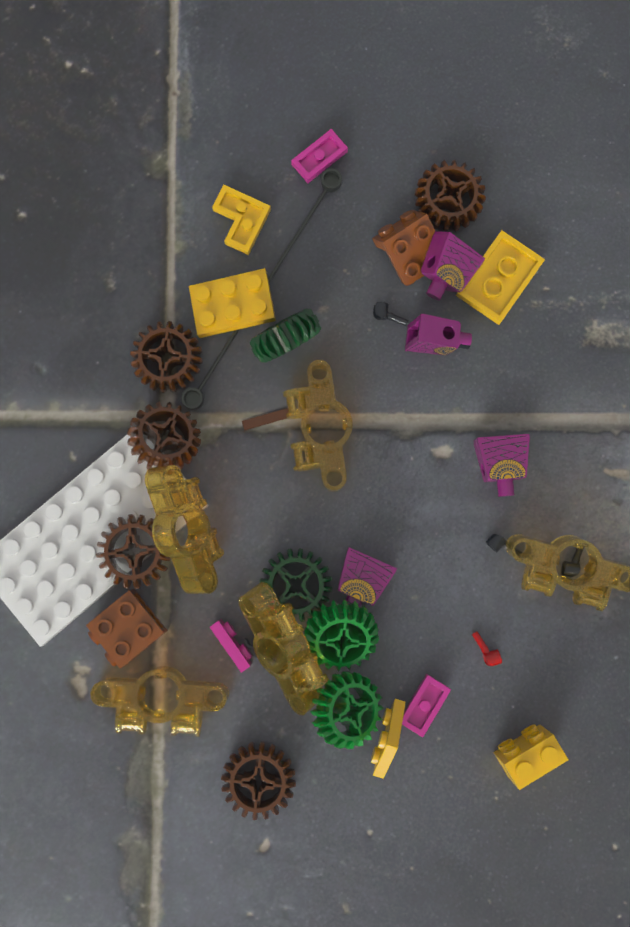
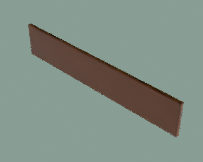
(264, 419)

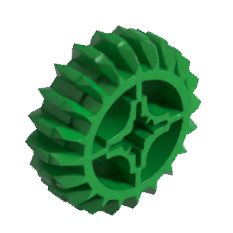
(337, 646)
(339, 705)

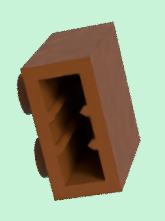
(125, 628)

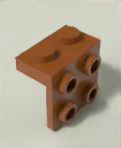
(407, 244)

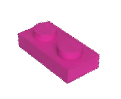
(319, 156)
(239, 653)
(425, 705)

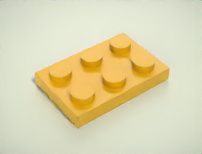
(501, 277)
(232, 303)

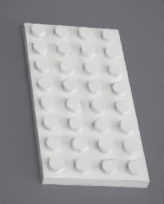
(51, 556)

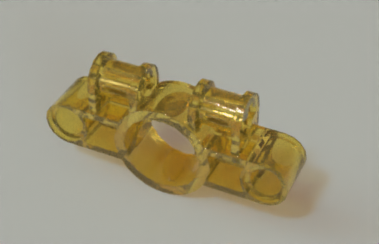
(321, 397)
(176, 498)
(541, 562)
(282, 647)
(133, 712)

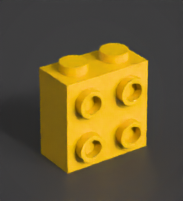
(530, 755)

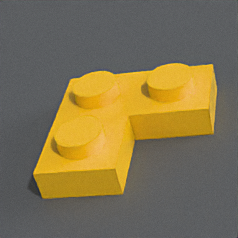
(247, 214)
(389, 739)

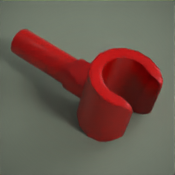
(490, 658)

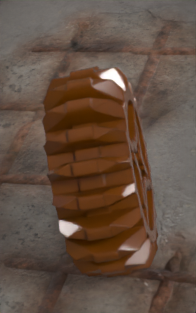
(442, 177)
(145, 353)
(154, 432)
(131, 539)
(256, 805)

